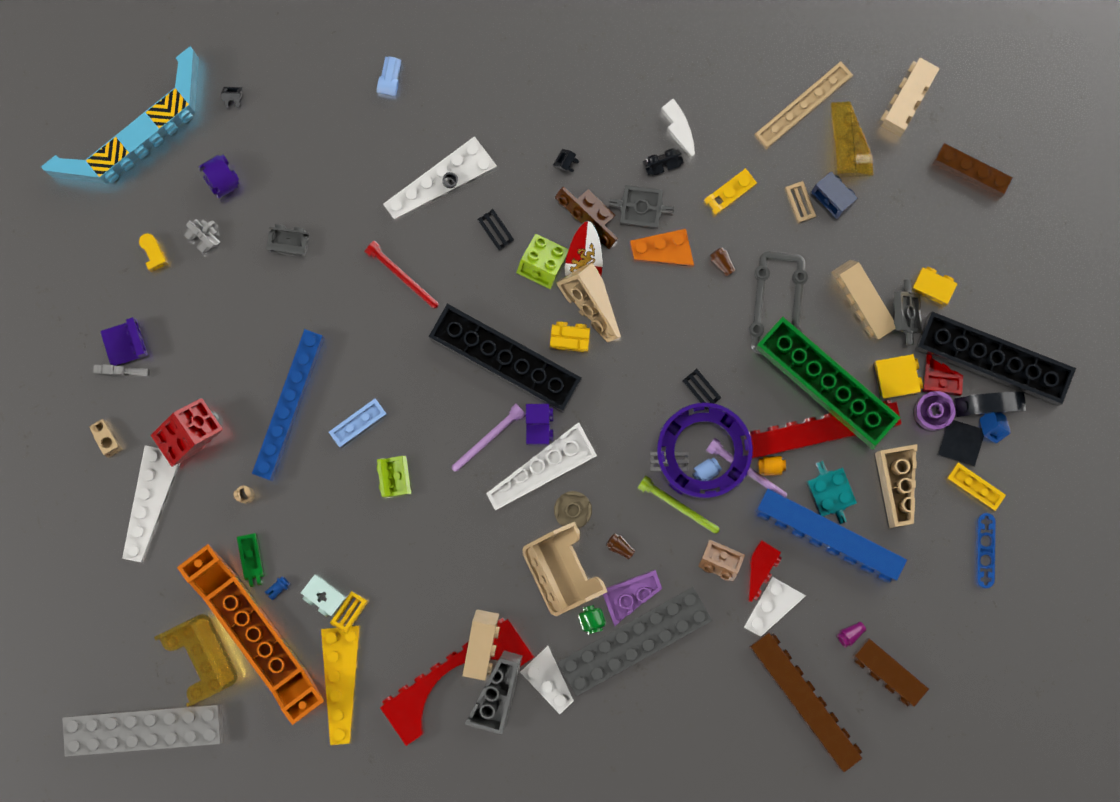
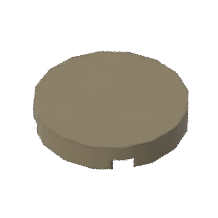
(573, 508)

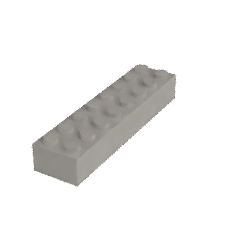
(142, 730)

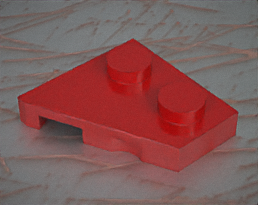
(941, 378)

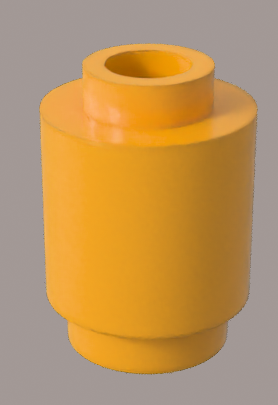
(771, 465)

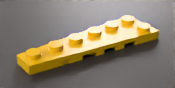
(340, 672)

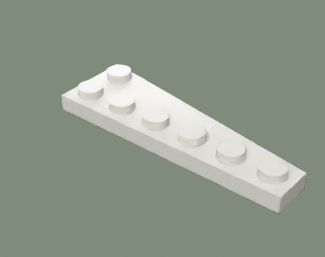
(466, 162)
(555, 460)
(149, 499)

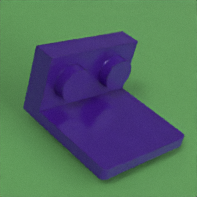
(124, 342)

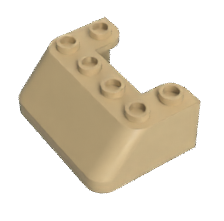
(560, 572)

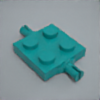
(831, 492)

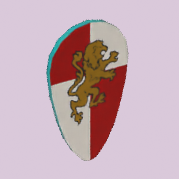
(584, 249)

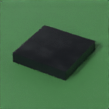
(961, 443)

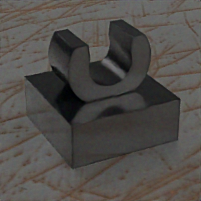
(232, 93)
(565, 159)

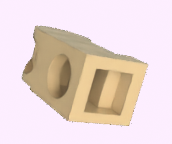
(105, 438)

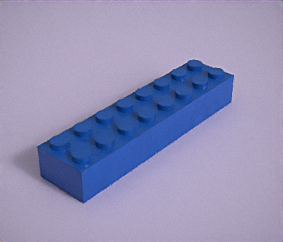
(830, 535)

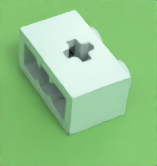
(334, 597)

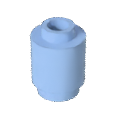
(707, 470)

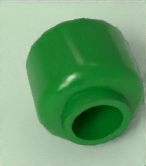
(592, 619)

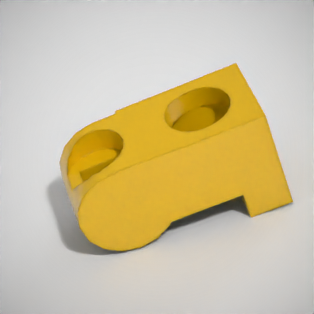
(154, 252)

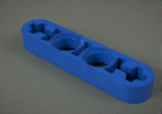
(982, 550)

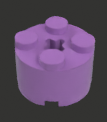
(944, 406)

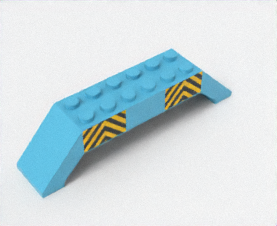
(139, 135)

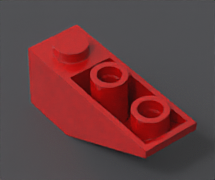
(761, 563)

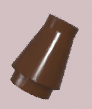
(722, 261)
(618, 545)

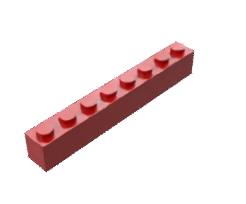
(803, 435)

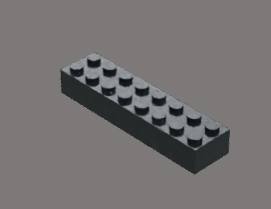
(505, 358)
(995, 358)

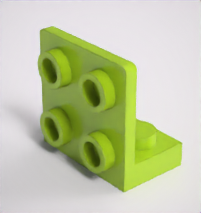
(542, 261)

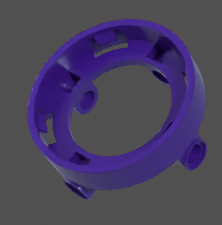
(725, 419)

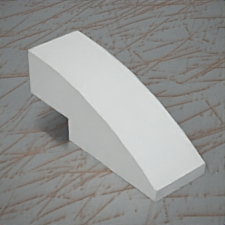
(679, 127)

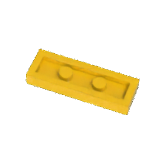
(976, 486)

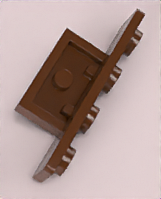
(590, 209)

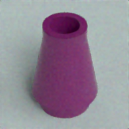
(849, 635)

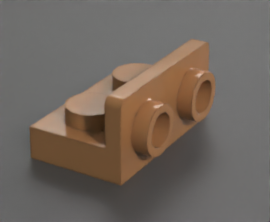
(721, 561)

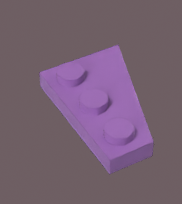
(630, 594)

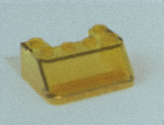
(206, 654)

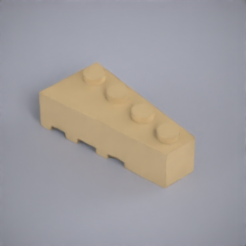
(910, 96)
(864, 298)
(898, 483)

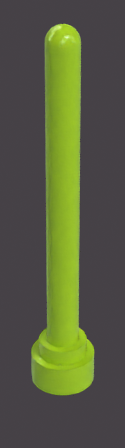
(647, 485)

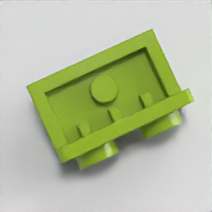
(393, 476)

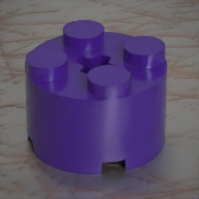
(219, 176)

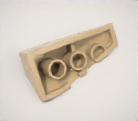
(588, 292)

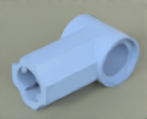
(389, 81)

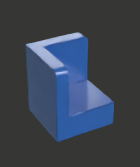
(995, 426)

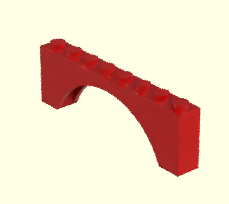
(407, 708)

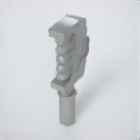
(119, 370)

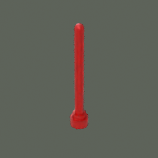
(374, 251)

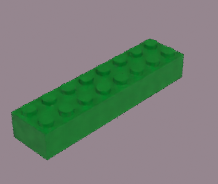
(828, 383)

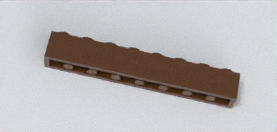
(806, 702)

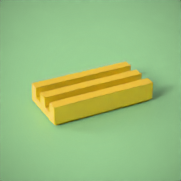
(340, 626)

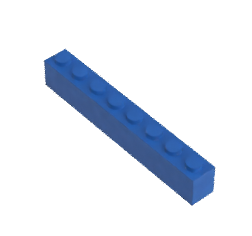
(288, 405)

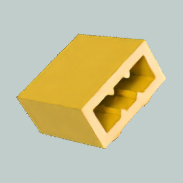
(898, 376)

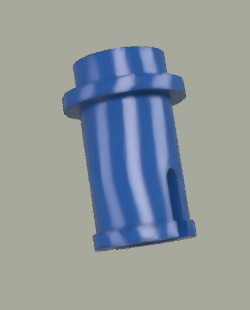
(277, 588)

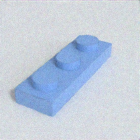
(357, 423)

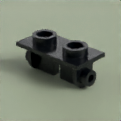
(670, 158)

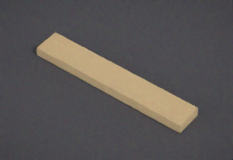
(803, 105)

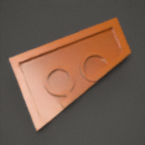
(664, 248)

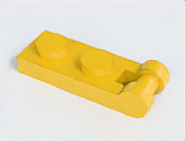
(731, 191)

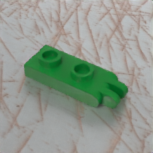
(250, 558)

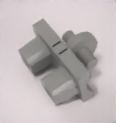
(205, 232)

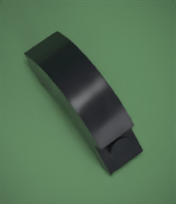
(990, 403)

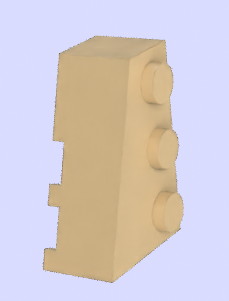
(481, 645)

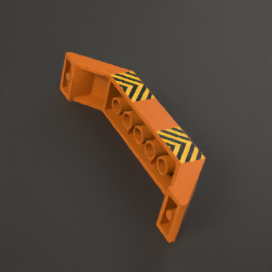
(252, 633)

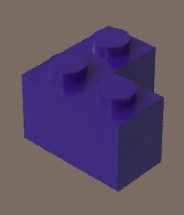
(538, 424)

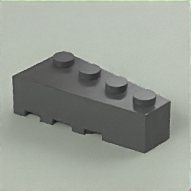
(495, 700)

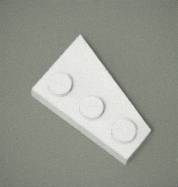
(772, 606)
(548, 680)

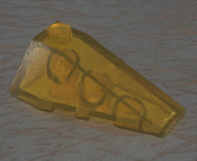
(850, 147)

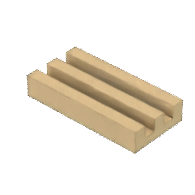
(805, 217)

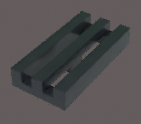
(487, 216)
(707, 384)

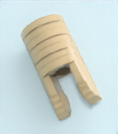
(248, 491)

